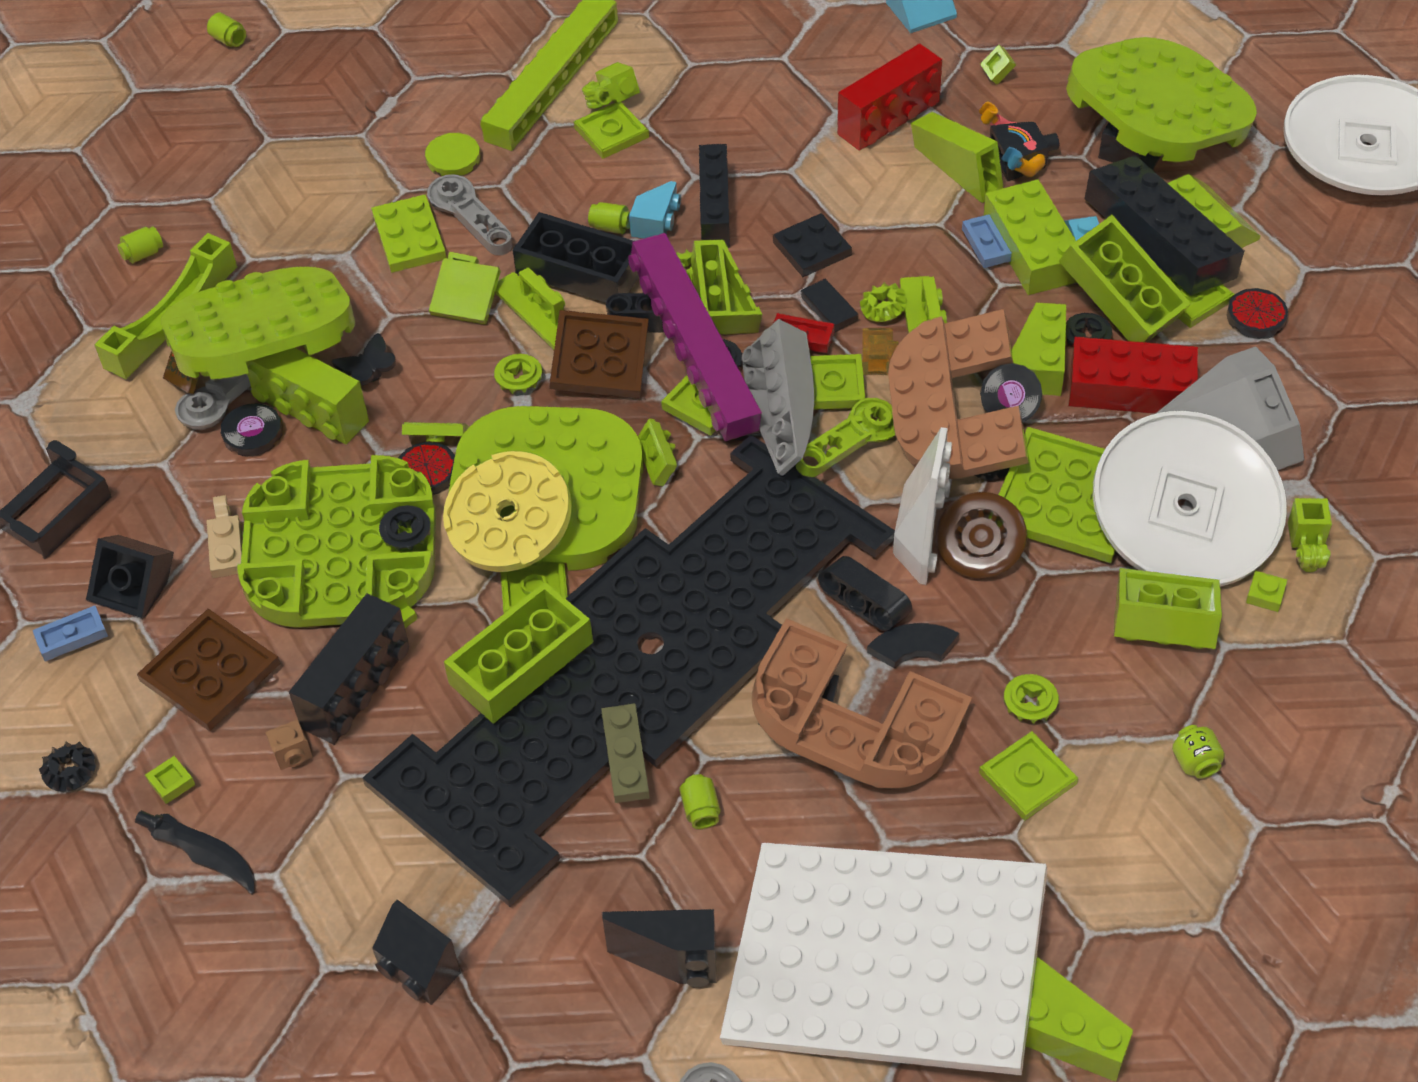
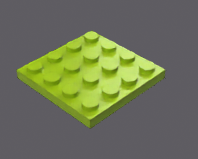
(1057, 494)

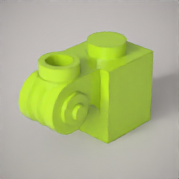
(614, 84)
(1308, 530)

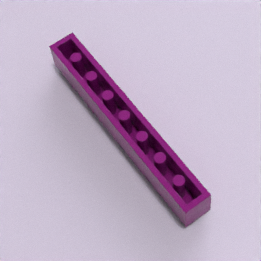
(695, 337)

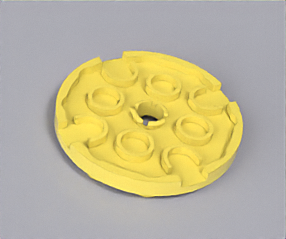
(518, 539)

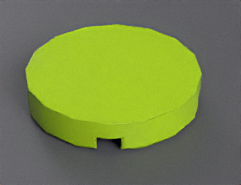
(452, 154)

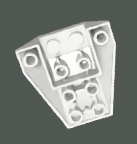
(920, 498)

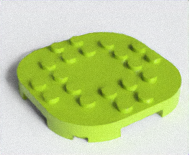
(1161, 97)
(256, 318)
(601, 464)
(318, 542)

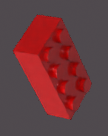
(889, 96)
(1129, 374)

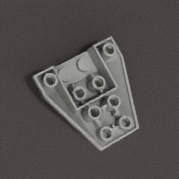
(1252, 397)

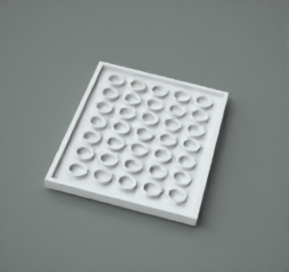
(888, 957)

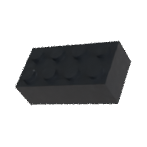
(576, 257)
(350, 669)

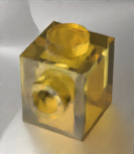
(877, 350)

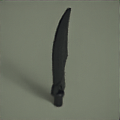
(200, 847)

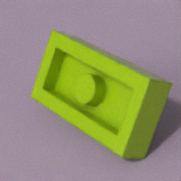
(657, 452)

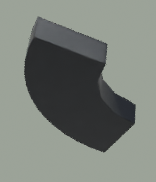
(913, 641)

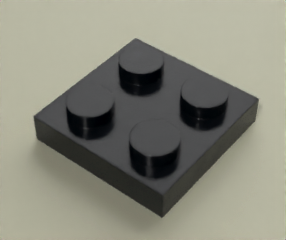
(812, 245)

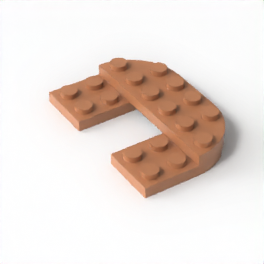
(925, 400)
(885, 755)

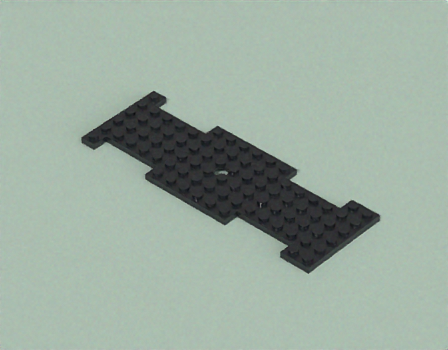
(711, 608)

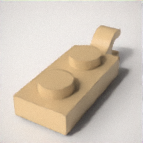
(224, 540)

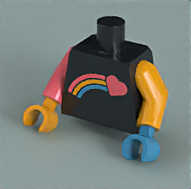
(1020, 145)

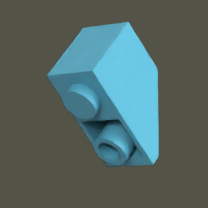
(654, 211)

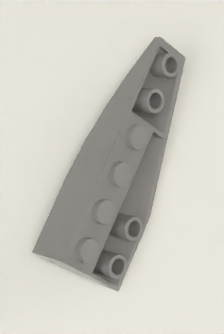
(782, 384)

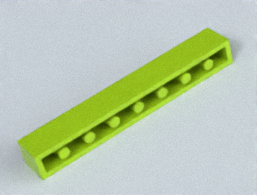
(548, 73)

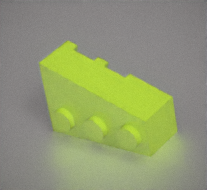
(722, 289)
(1043, 346)
(1074, 1026)

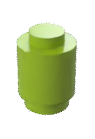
(226, 30)
(609, 217)
(140, 244)
(700, 801)

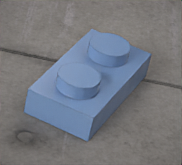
(986, 241)
(70, 633)

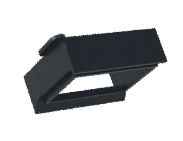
(68, 520)

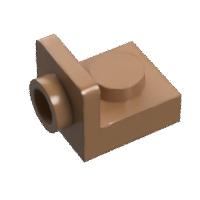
(289, 745)

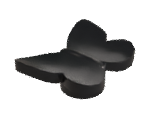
(370, 364)

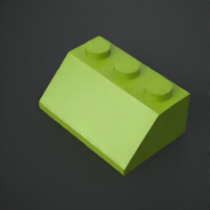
(1215, 209)
(1167, 608)

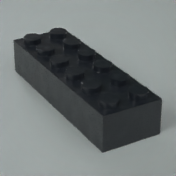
(1164, 225)

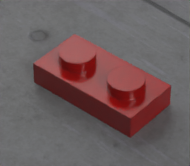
(818, 332)

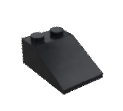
(666, 942)

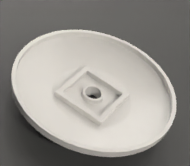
(1338, 114)
(1197, 459)

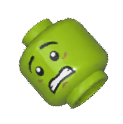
(1198, 751)

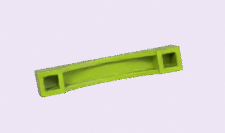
(128, 347)

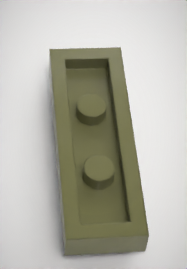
(625, 753)

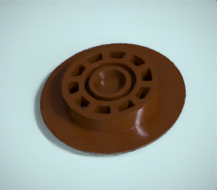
(981, 535)

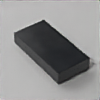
(829, 304)

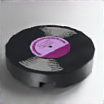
(1010, 387)
(251, 429)

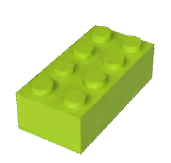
(1032, 233)
(1124, 281)
(310, 392)
(518, 652)

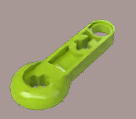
(850, 435)

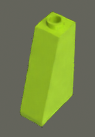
(960, 153)

